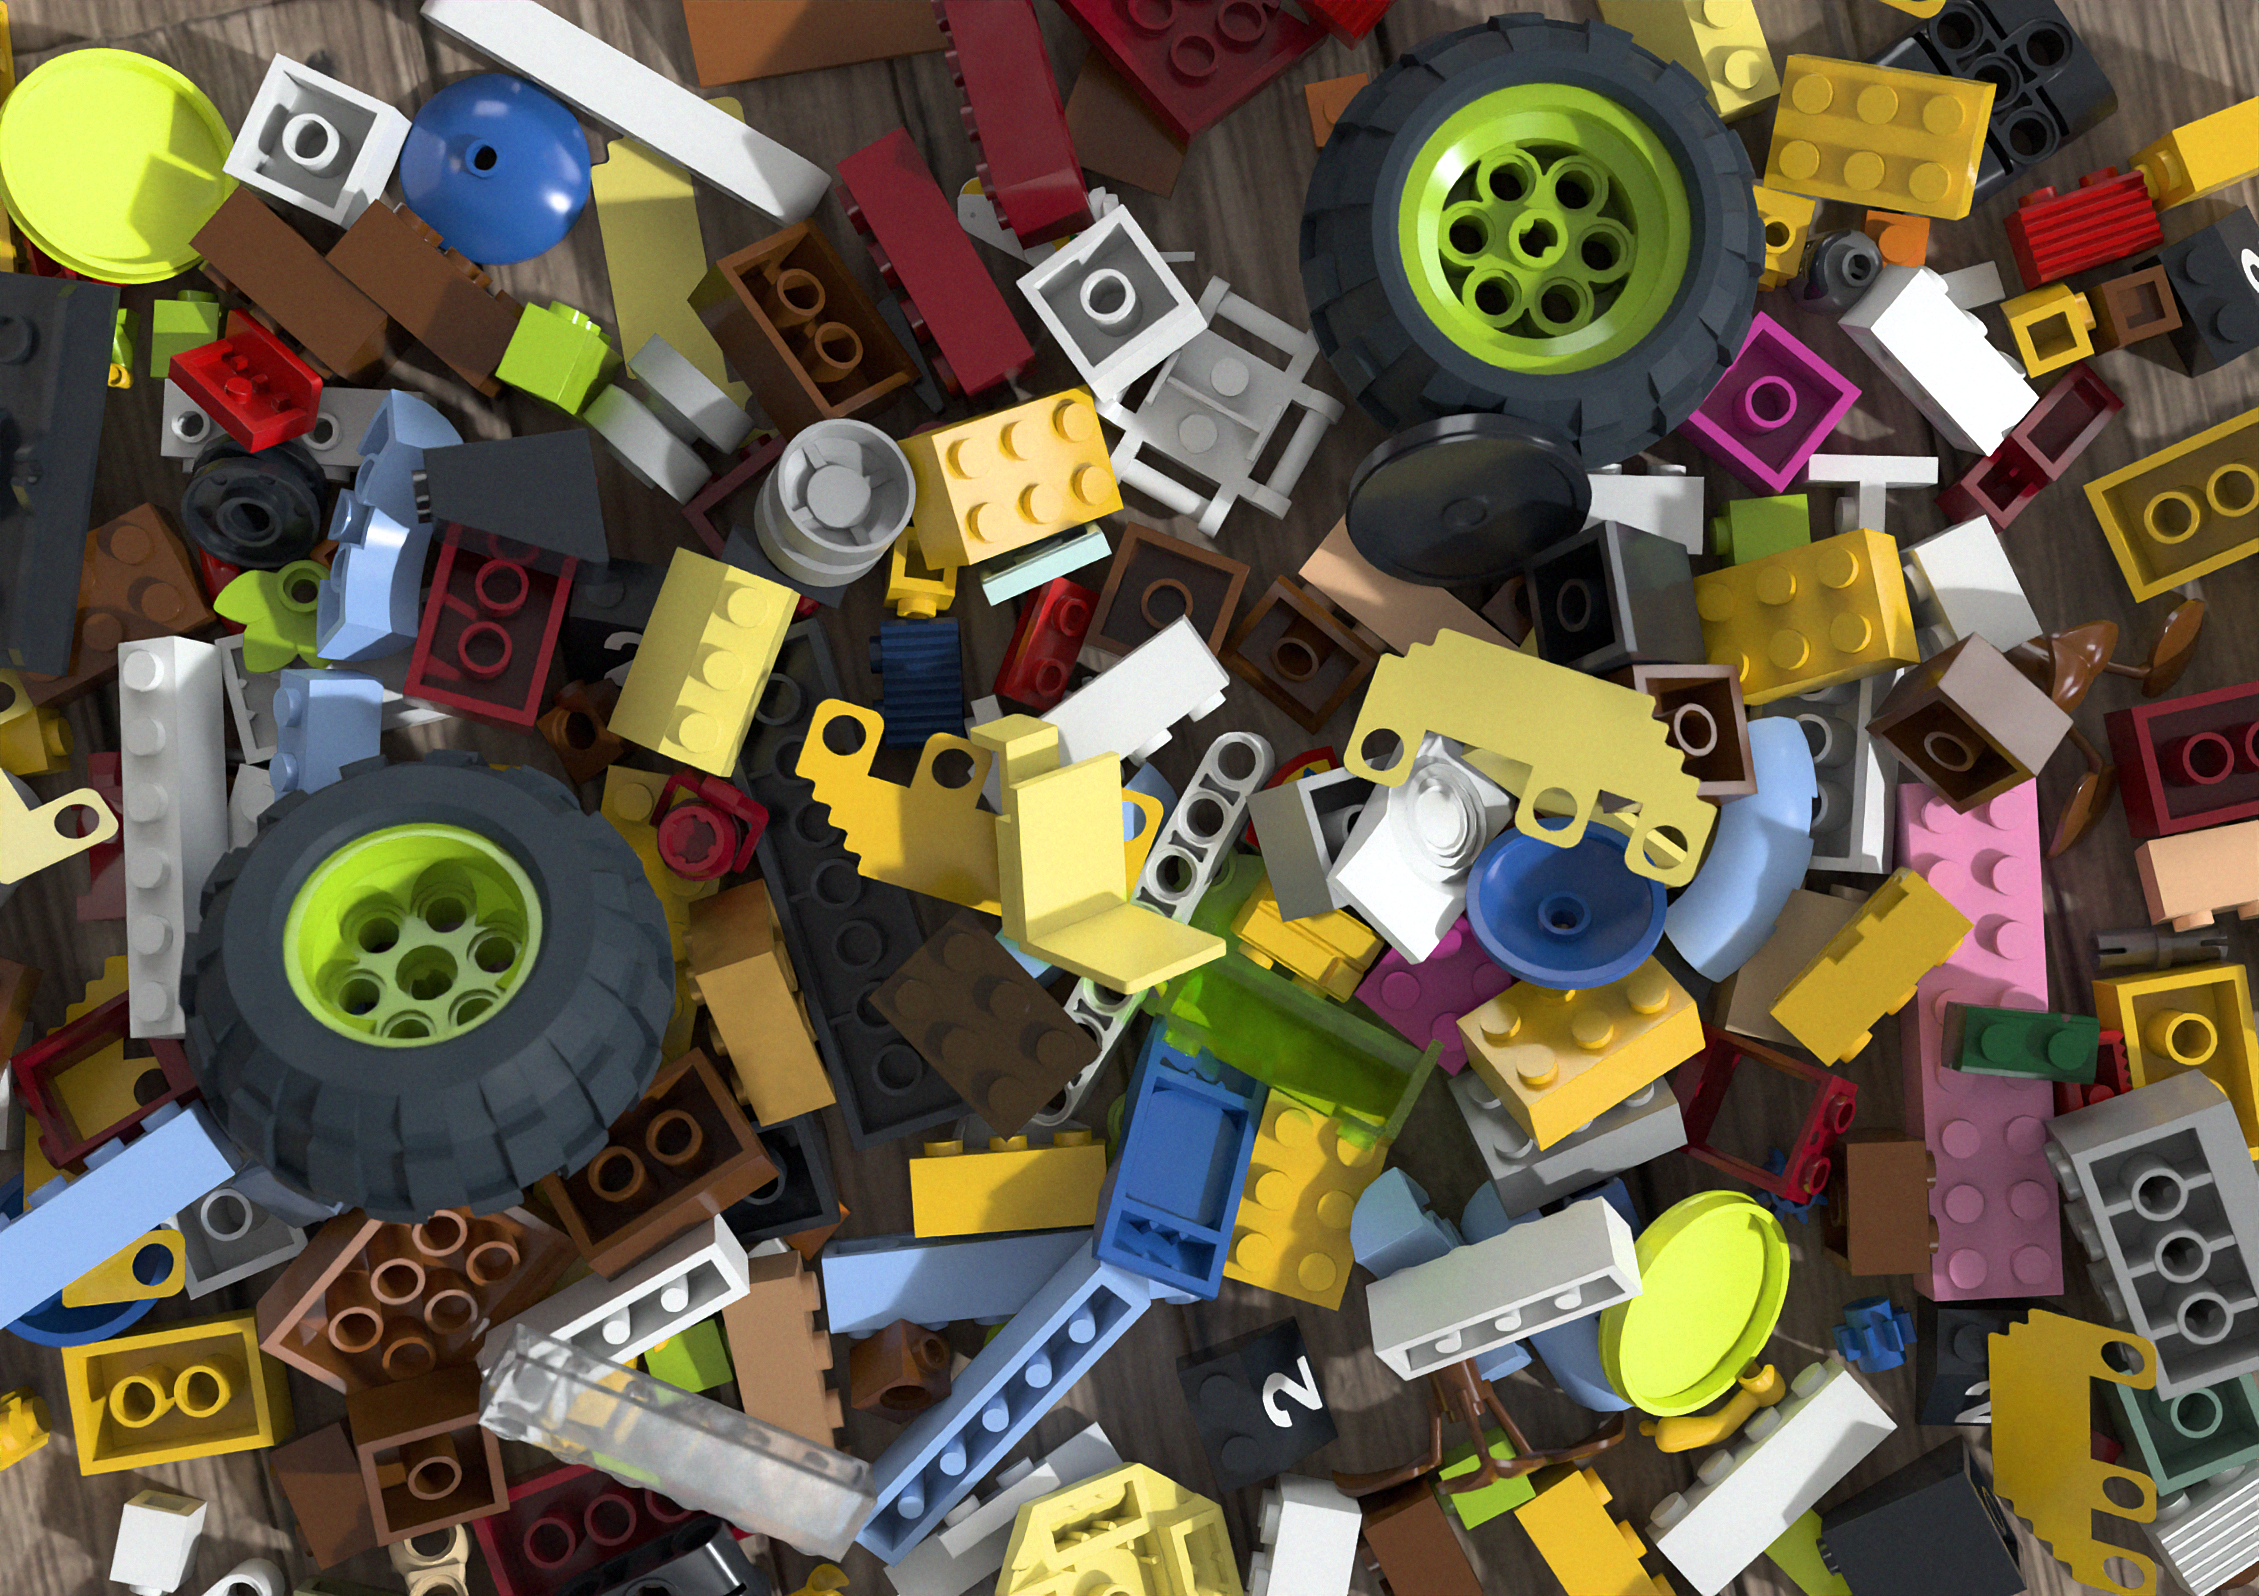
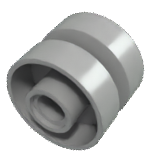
(657, 434)
(834, 502)

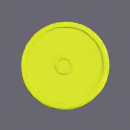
(113, 164)
(1708, 1303)

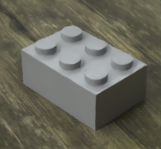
(1303, 832)
(1612, 1142)

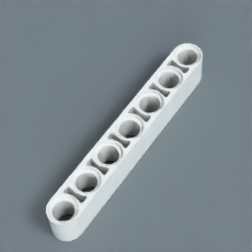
(637, 104)
(1152, 892)

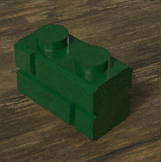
(2020, 1042)

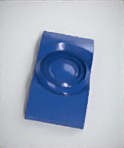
(1178, 1168)

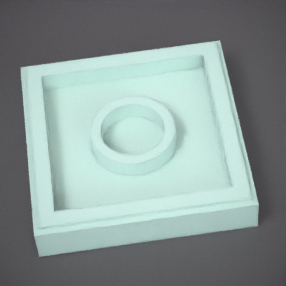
(1041, 561)

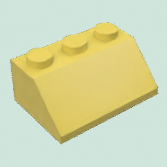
(1711, 40)
(703, 662)

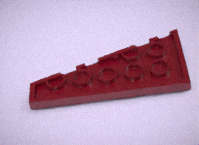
(1196, 56)

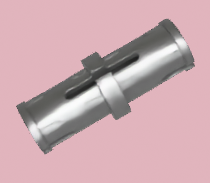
(2155, 945)

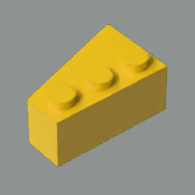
(1870, 966)

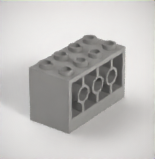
(2171, 1225)

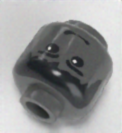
(1831, 271)

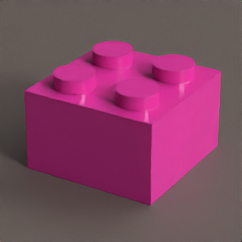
(1769, 409)
(1434, 994)

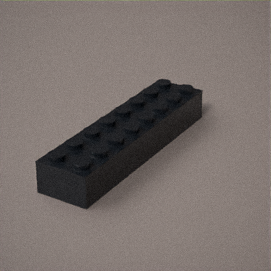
(837, 924)

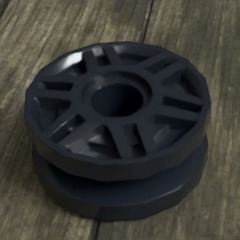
(257, 505)

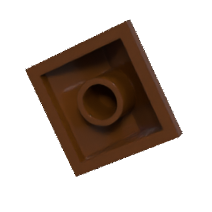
(1298, 655)

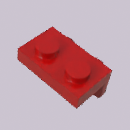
(250, 384)
(1046, 643)

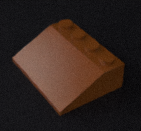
(791, 37)
(409, 1299)

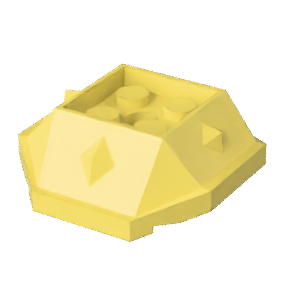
(1120, 1537)

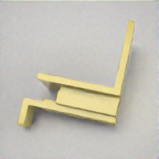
(1067, 866)

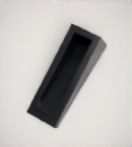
(924, 386)
(747, 554)

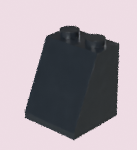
(518, 502)
(1614, 601)
(1925, 1532)

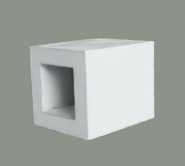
(157, 1542)

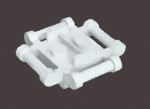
(1218, 412)

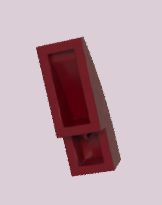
(2034, 451)

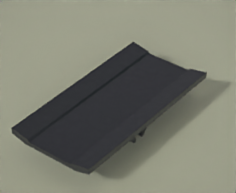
(51, 420)

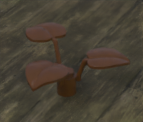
(2065, 670)
(1459, 1394)

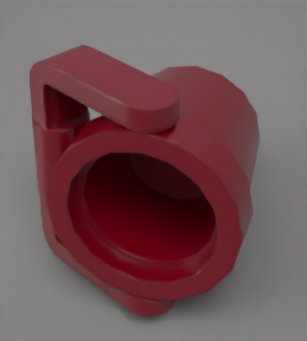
(702, 834)

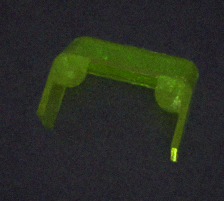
(1296, 1045)

